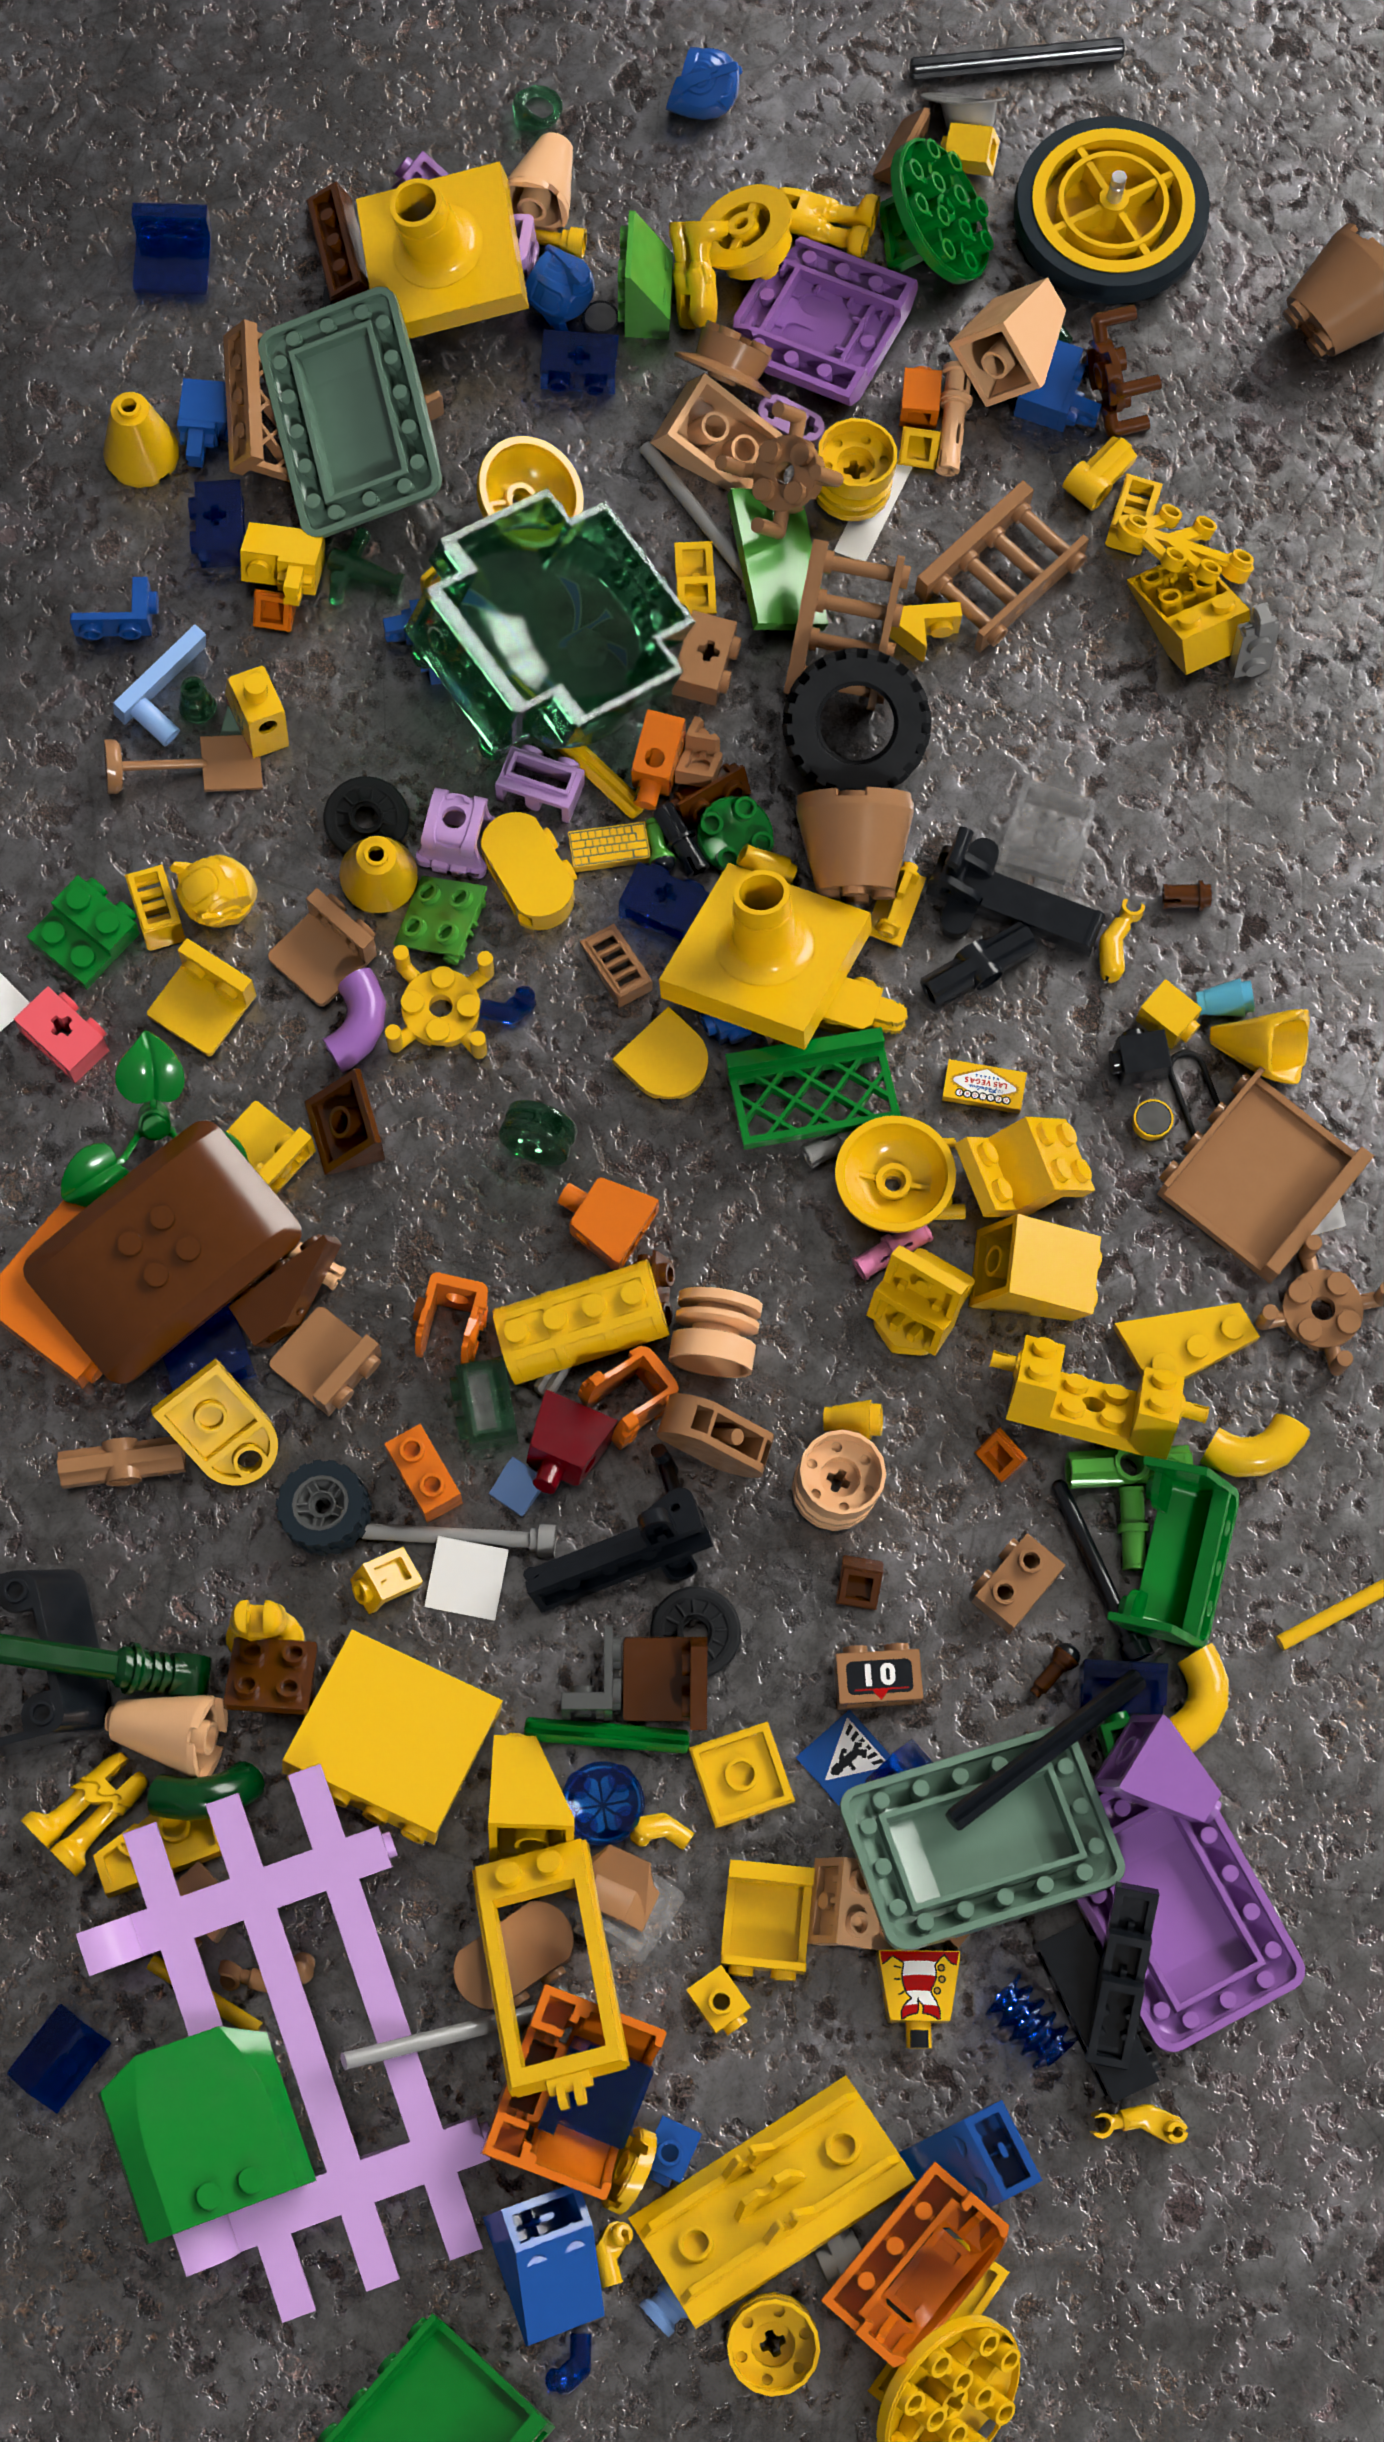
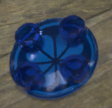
(604, 1802)

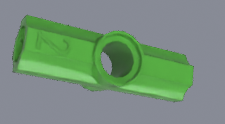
(1103, 1467)

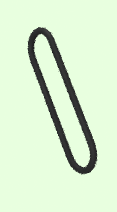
(1178, 1092)

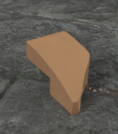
(701, 757)

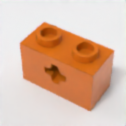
(423, 1473)

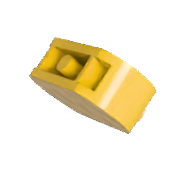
(529, 870)

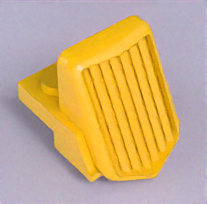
(918, 1301)

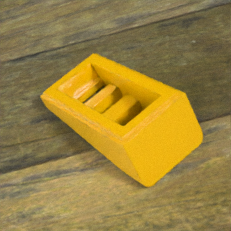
(1139, 486)
(162, 929)

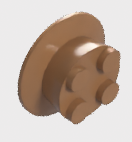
(730, 357)

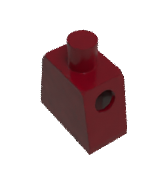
(567, 1441)

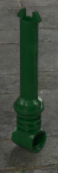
(127, 1668)

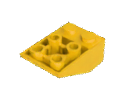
(1188, 616)

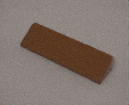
(338, 242)

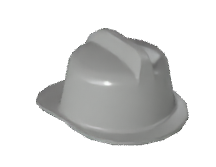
(965, 108)

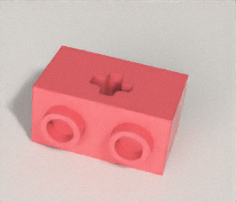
(72, 1053)

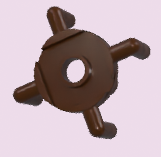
(1105, 374)

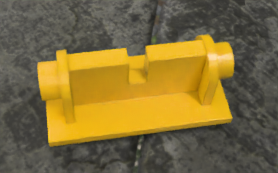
(892, 917)

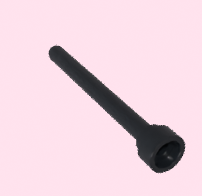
(1132, 1644)

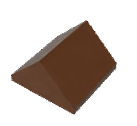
(344, 1125)

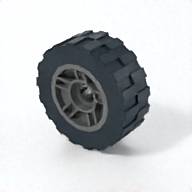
(326, 1484)

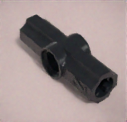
(979, 965)

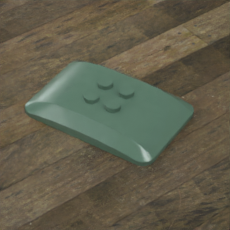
(350, 412)
(1016, 1859)

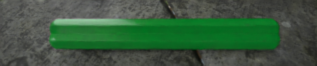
(608, 1735)

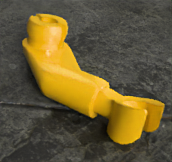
(1111, 943)
(1147, 2117)

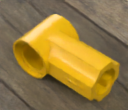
(1093, 480)

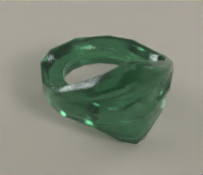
(525, 119)

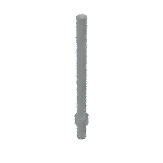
(693, 507)
(431, 2038)

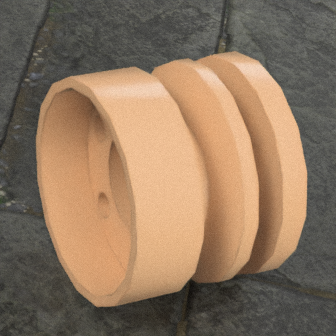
(715, 1332)
(842, 1457)

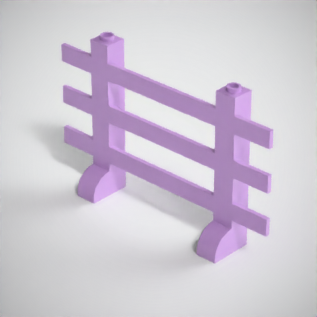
(253, 1894)

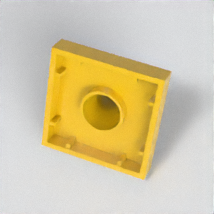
(445, 248)
(766, 955)

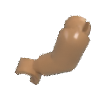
(233, 1975)

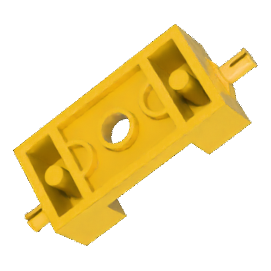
(1121, 1418)

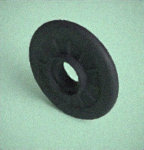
(360, 794)
(712, 1610)

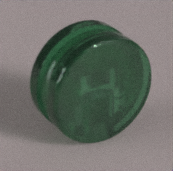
(538, 1132)

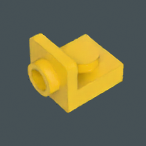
(384, 1579)

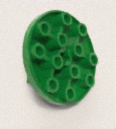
(934, 214)

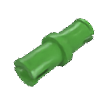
(1133, 1527)

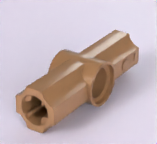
(120, 1462)

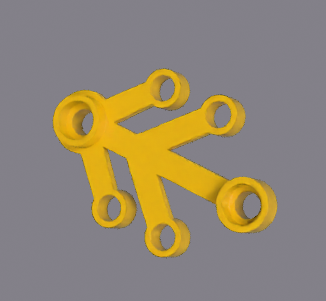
(1139, 531)

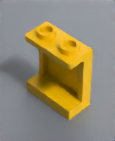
(766, 1919)

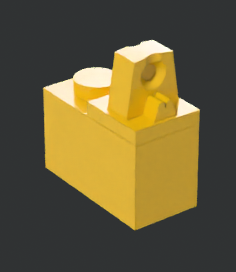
(283, 559)

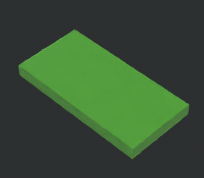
(770, 567)

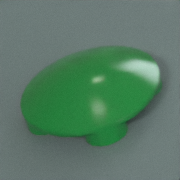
(730, 826)

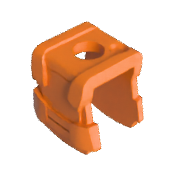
(456, 1294)

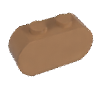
(715, 1435)
(536, 1948)

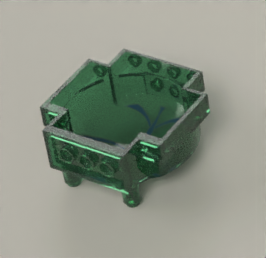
(547, 625)

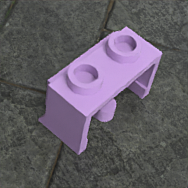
(536, 792)

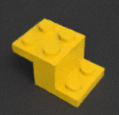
(1025, 1167)

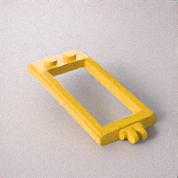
(528, 1878)

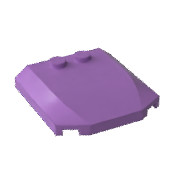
(826, 318)

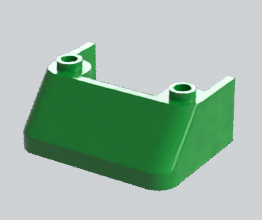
(1183, 1556)

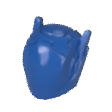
(706, 85)
(560, 287)

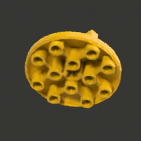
(950, 2384)

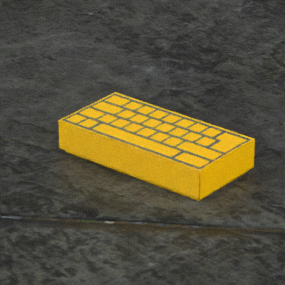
(609, 846)

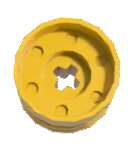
(867, 461)
(758, 2366)

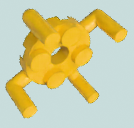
(437, 985)

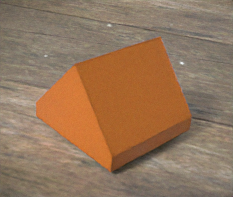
(271, 612)
(1001, 1455)

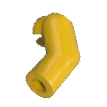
(658, 1826)
(609, 2248)

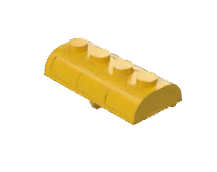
(580, 1322)

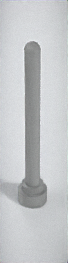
(538, 1540)

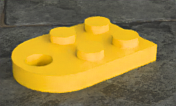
(218, 1423)

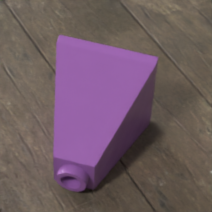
(1158, 1771)

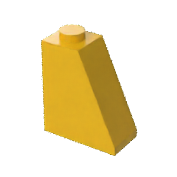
(525, 1800)

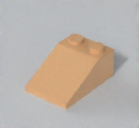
(709, 424)

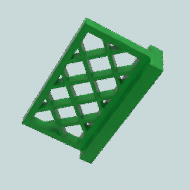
(821, 1054)

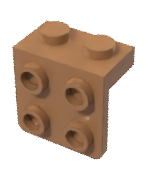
(323, 948)
(326, 1360)

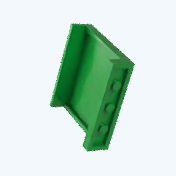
(438, 2394)

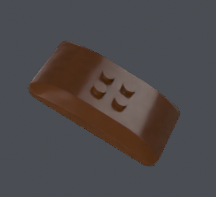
(162, 1251)

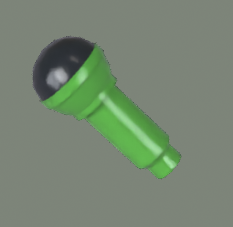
(659, 851)

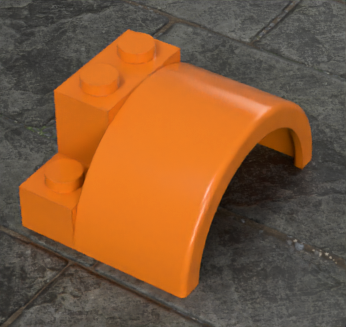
(568, 2154)

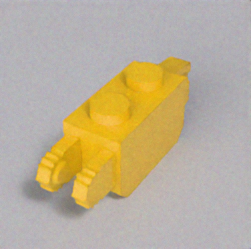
(862, 1007)

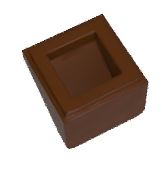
(859, 1582)

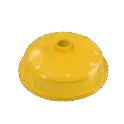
(522, 468)
(898, 1151)

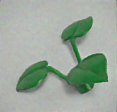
(143, 1075)

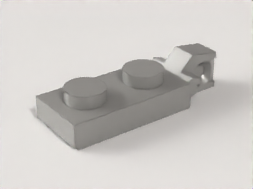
(1254, 643)

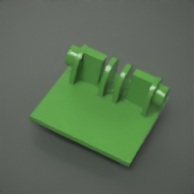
(442, 917)

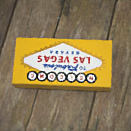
(984, 1086)

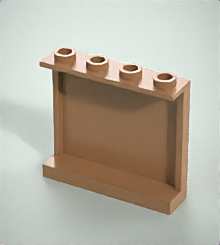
(1261, 1176)

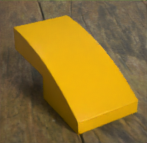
(695, 576)

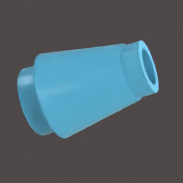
(1227, 999)

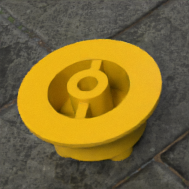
(757, 232)

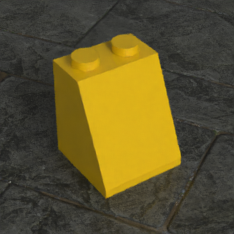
(1035, 1269)

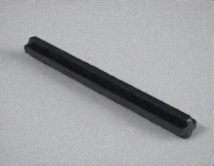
(1017, 58)
(1045, 1750)

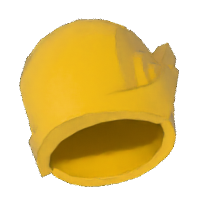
(215, 890)

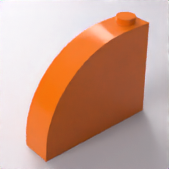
(29, 1317)

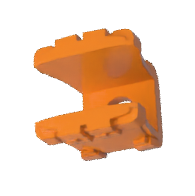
(653, 1375)

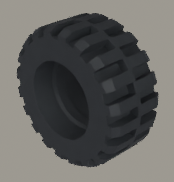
(847, 669)

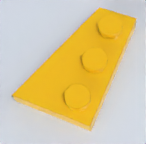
(1187, 1339)
(184, 1843)

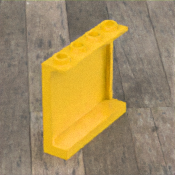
(393, 1736)

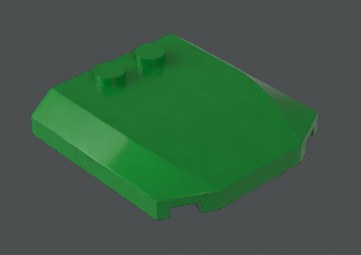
(204, 2130)

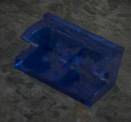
(1099, 1674)

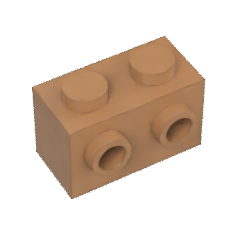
(1017, 1582)

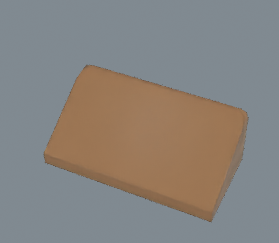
(911, 127)

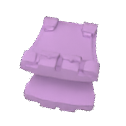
(454, 848)

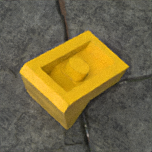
(927, 619)

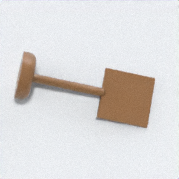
(223, 760)

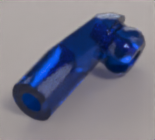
(512, 1010)
(575, 2369)

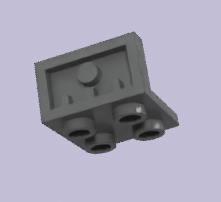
(591, 1706)

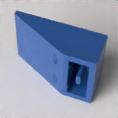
(980, 2153)
(548, 2262)

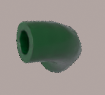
(186, 1797)

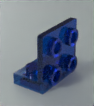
(171, 248)
(216, 1338)
(610, 2106)

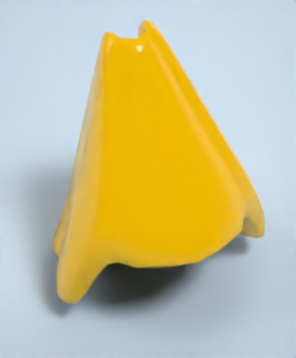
(1270, 1041)

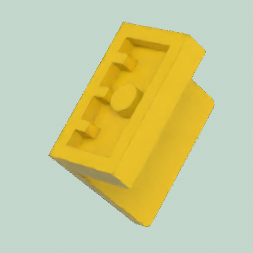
(202, 999)
(272, 1145)

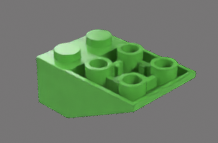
(644, 281)

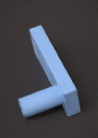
(136, 699)

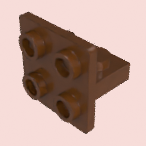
(271, 1676)

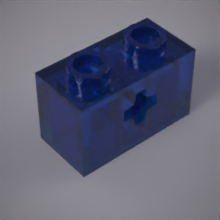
(594, 352)
(223, 504)
(652, 885)

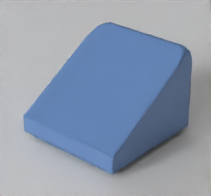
(515, 1487)

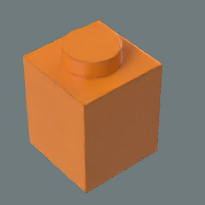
(920, 397)

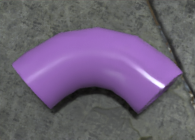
(363, 1019)

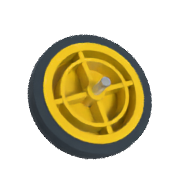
(1111, 209)

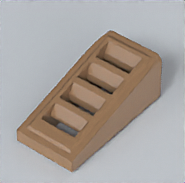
(630, 991)

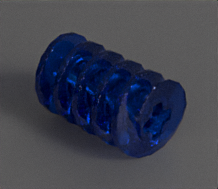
(1030, 2024)

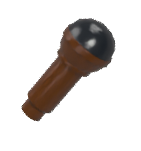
(1064, 1658)

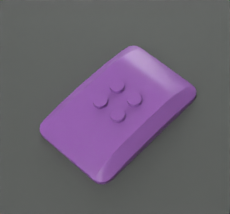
(1213, 1931)

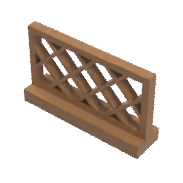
(245, 404)

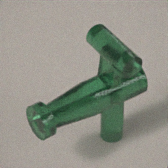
(351, 565)

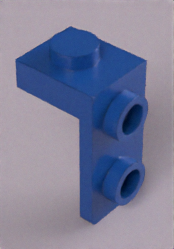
(123, 624)

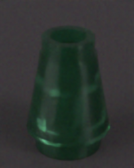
(196, 701)

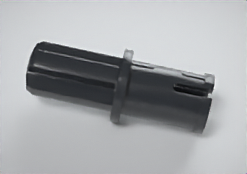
(680, 839)

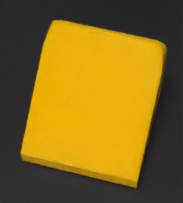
(919, 447)

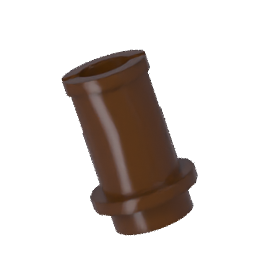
(1187, 896)

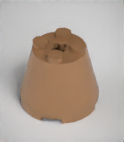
(1340, 294)
(855, 840)

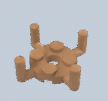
(769, 471)
(1324, 1286)

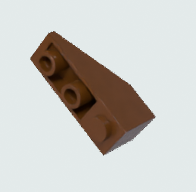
(283, 1298)

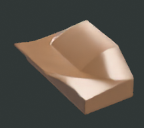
(622, 1887)

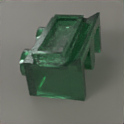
(485, 1404)

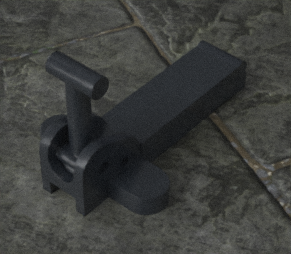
(969, 889)
(664, 1538)

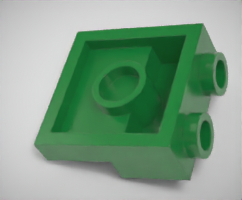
(85, 931)

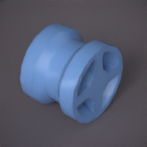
(664, 2308)

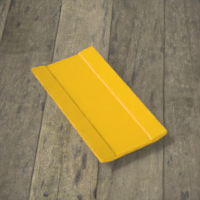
(771, 2201)

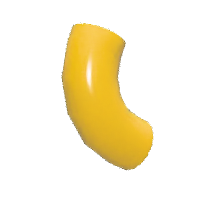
(1256, 1454)
(1206, 1697)

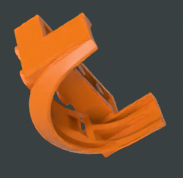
(934, 2278)

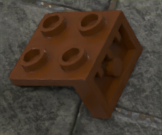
(665, 1679)

